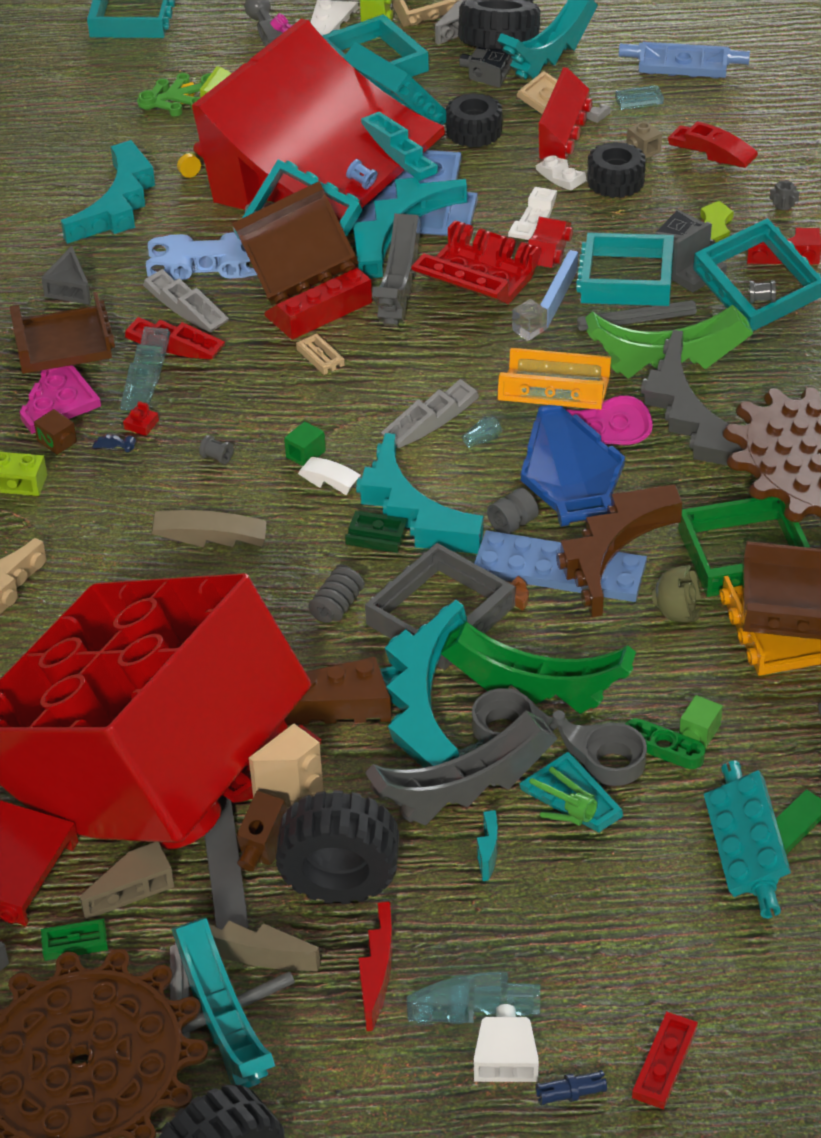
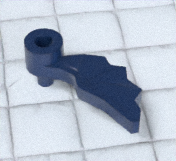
(115, 441)

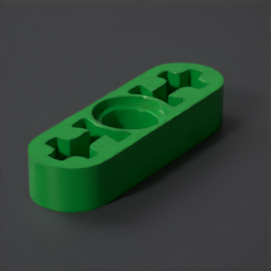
(685, 744)

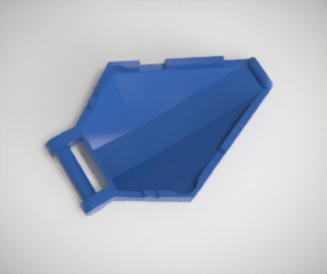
(570, 465)

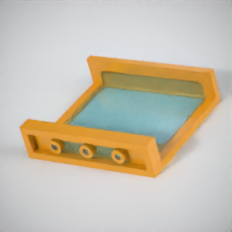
(555, 378)

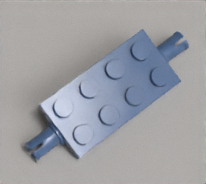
(683, 58)

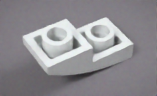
(557, 171)
(323, 470)

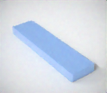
(560, 285)

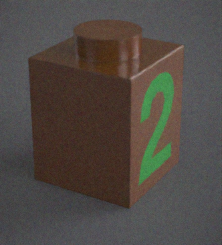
(55, 431)

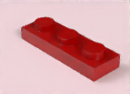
(664, 1060)

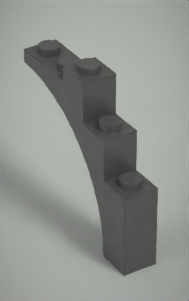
(397, 281)
(684, 411)
(498, 762)

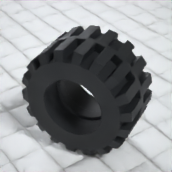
(474, 120)
(616, 169)

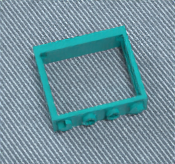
(128, 26)
(414, 56)
(395, 83)
(308, 178)
(764, 231)
(626, 291)

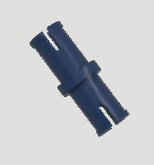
(571, 1087)

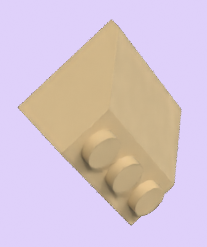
(288, 766)

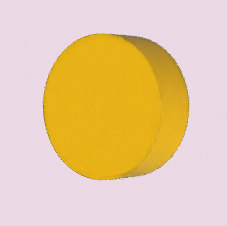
(189, 165)

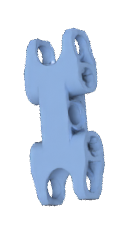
(188, 256)

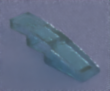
(146, 368)

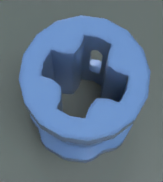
(354, 172)

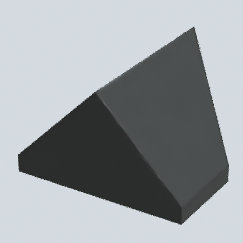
(66, 280)

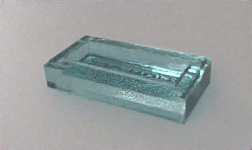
(639, 97)

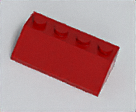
(563, 116)
(322, 304)

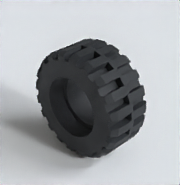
(485, 20)
(337, 847)
(224, 1114)

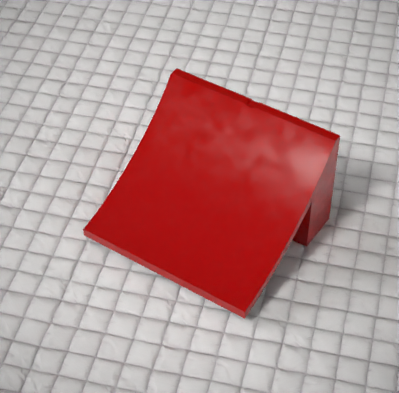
(302, 107)

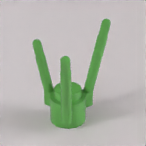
(579, 805)

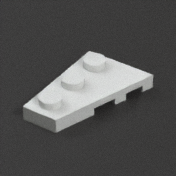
(330, 14)

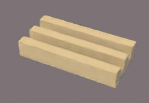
(316, 356)

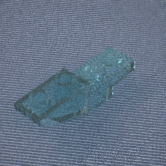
(461, 996)

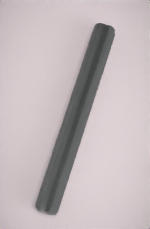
(644, 314)

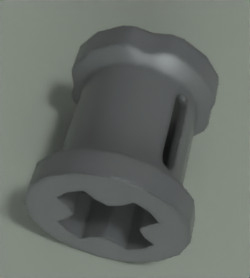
(762, 291)
(215, 449)

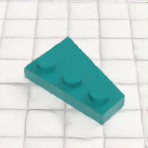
(607, 809)

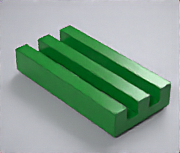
(74, 942)

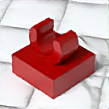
(141, 419)

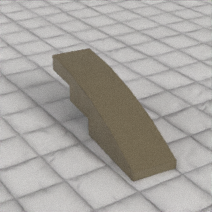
(199, 526)
(265, 948)

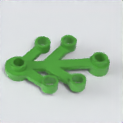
(152, 98)

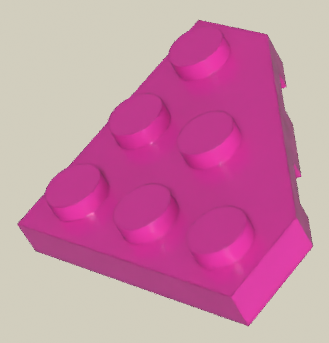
(59, 390)

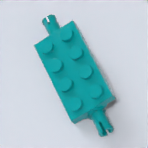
(748, 837)

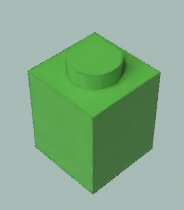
(701, 720)

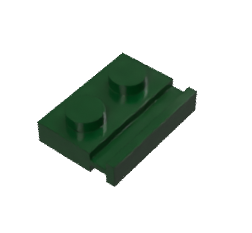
(376, 531)

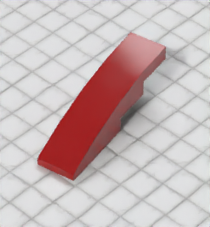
(182, 341)
(376, 969)

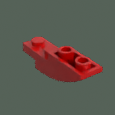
(716, 142)

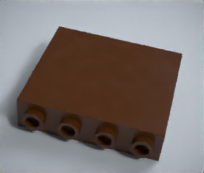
(295, 243)
(62, 337)
(782, 590)

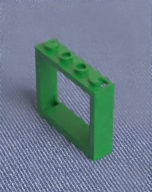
(729, 515)

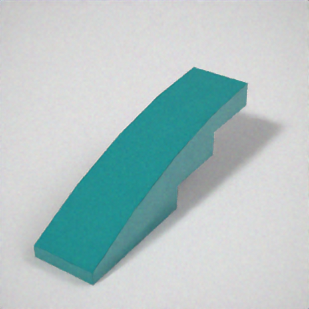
(395, 142)

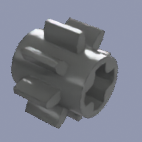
(784, 195)

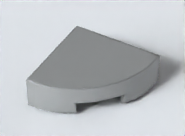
(598, 113)

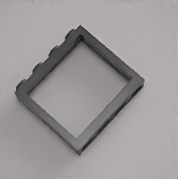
(498, 592)

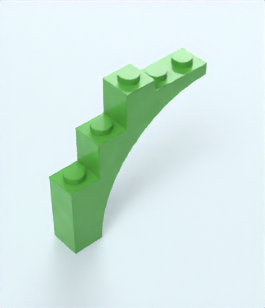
(702, 342)

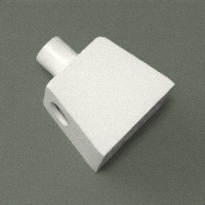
(506, 1048)

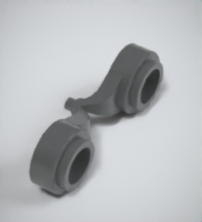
(585, 742)

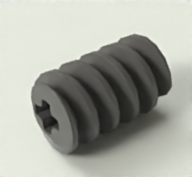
(336, 594)

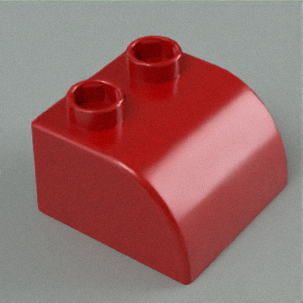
(146, 706)

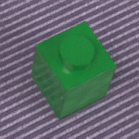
(304, 443)

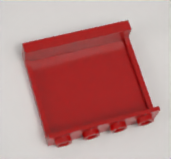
(28, 852)

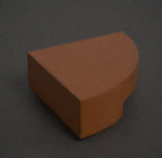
(521, 593)

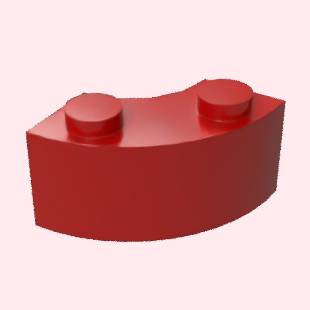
(551, 237)

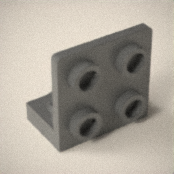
(684, 253)

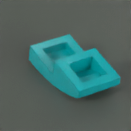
(488, 845)

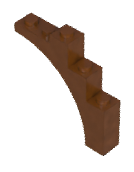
(605, 535)

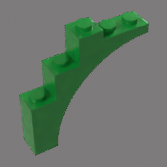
(537, 677)

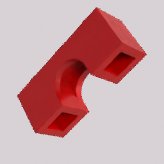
(806, 242)

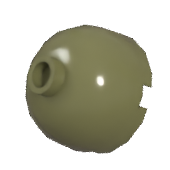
(677, 595)

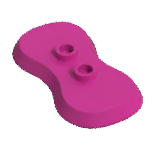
(620, 421)

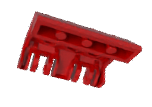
(483, 267)

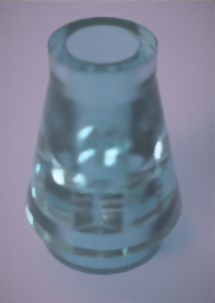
(483, 431)

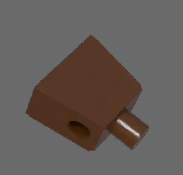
(260, 831)

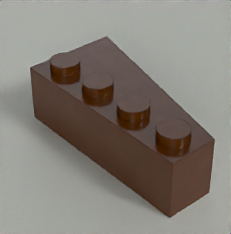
(344, 692)

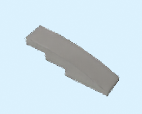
(185, 302)
(432, 414)

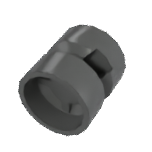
(513, 510)

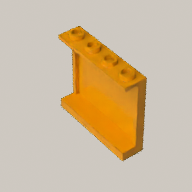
(768, 651)

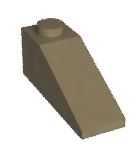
(129, 880)

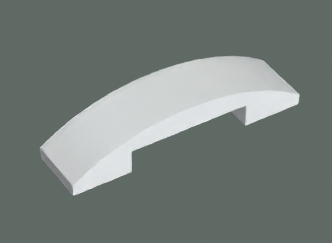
(539, 204)

